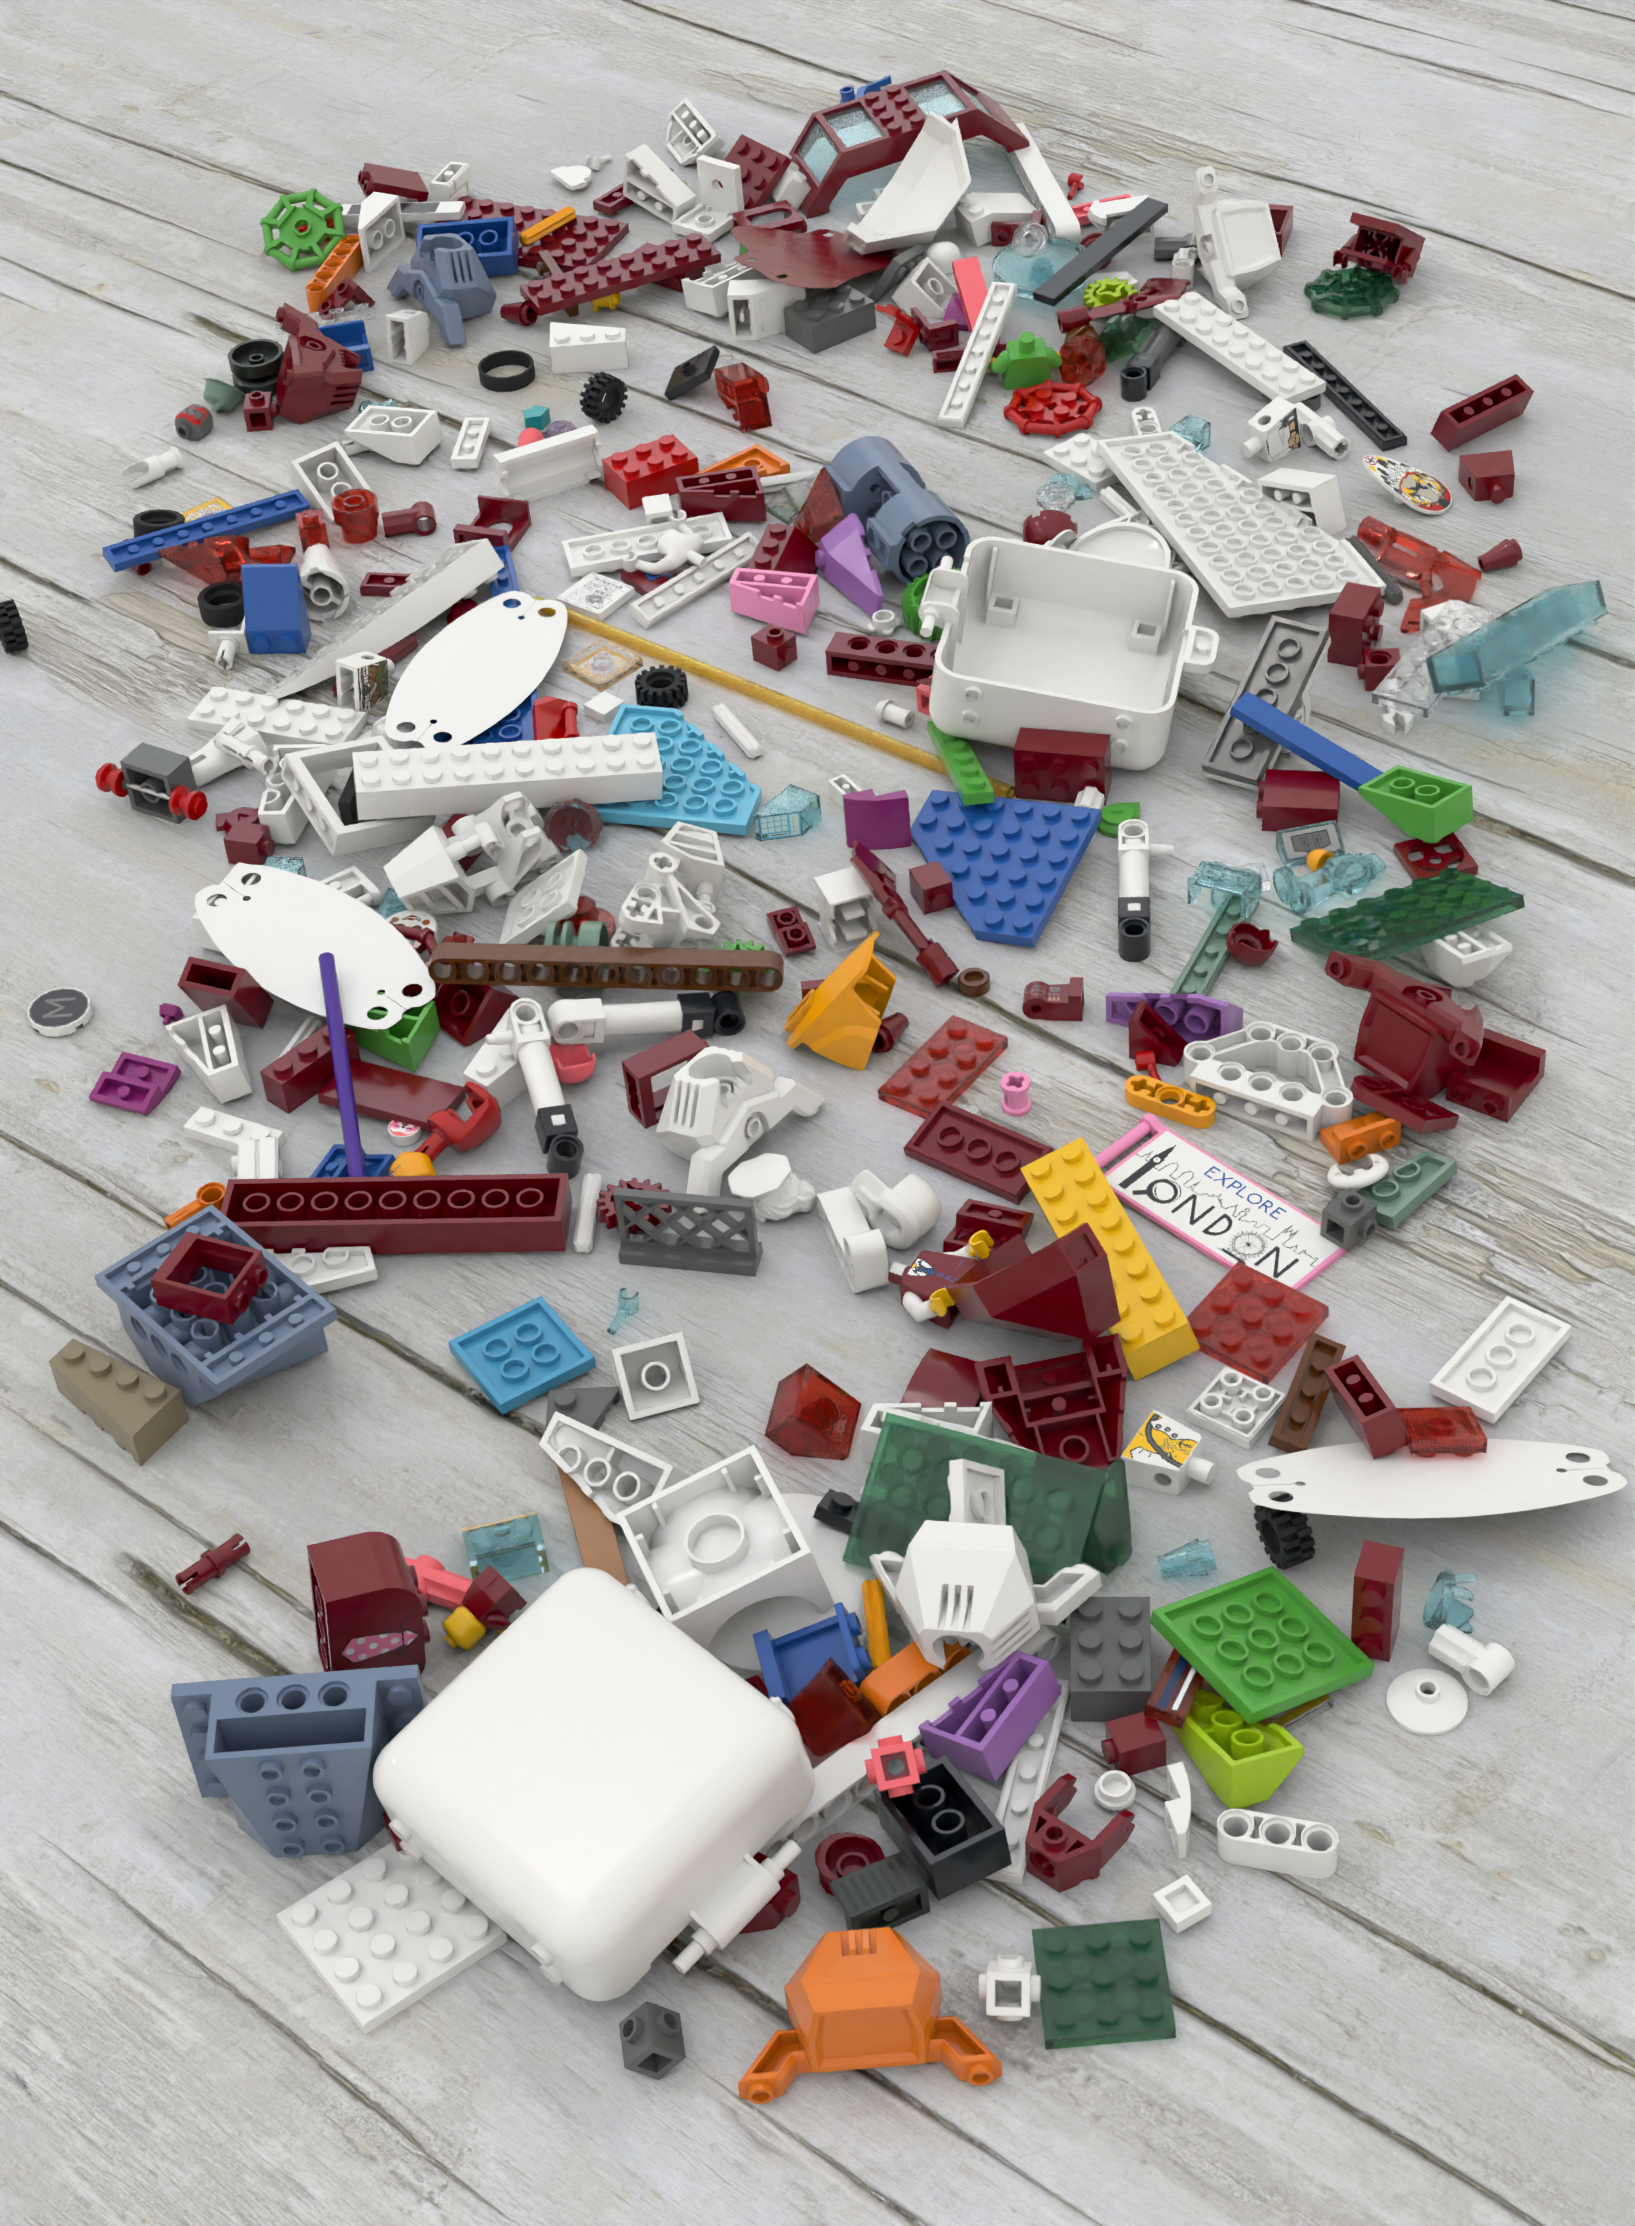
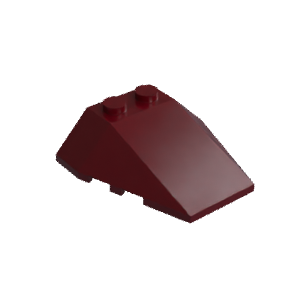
(1063, 1403)

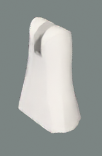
(211, 762)

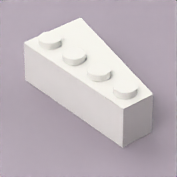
(279, 807)

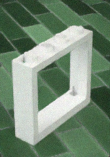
(339, 838)

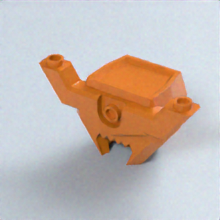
(863, 2006)

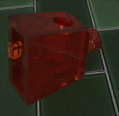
(831, 1710)

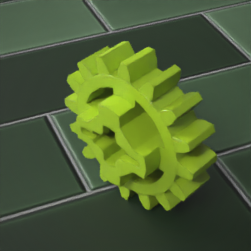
(1107, 292)

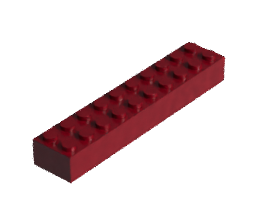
(405, 1213)

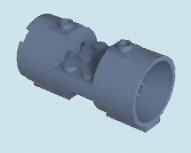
(902, 520)

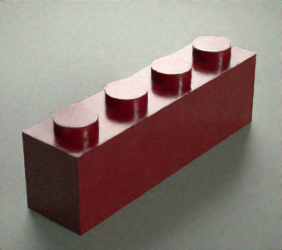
(1482, 412)

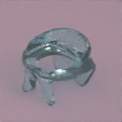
(1443, 1608)

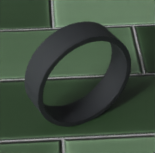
(503, 358)

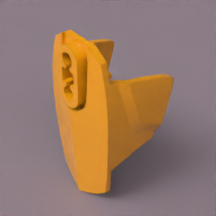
(845, 1009)

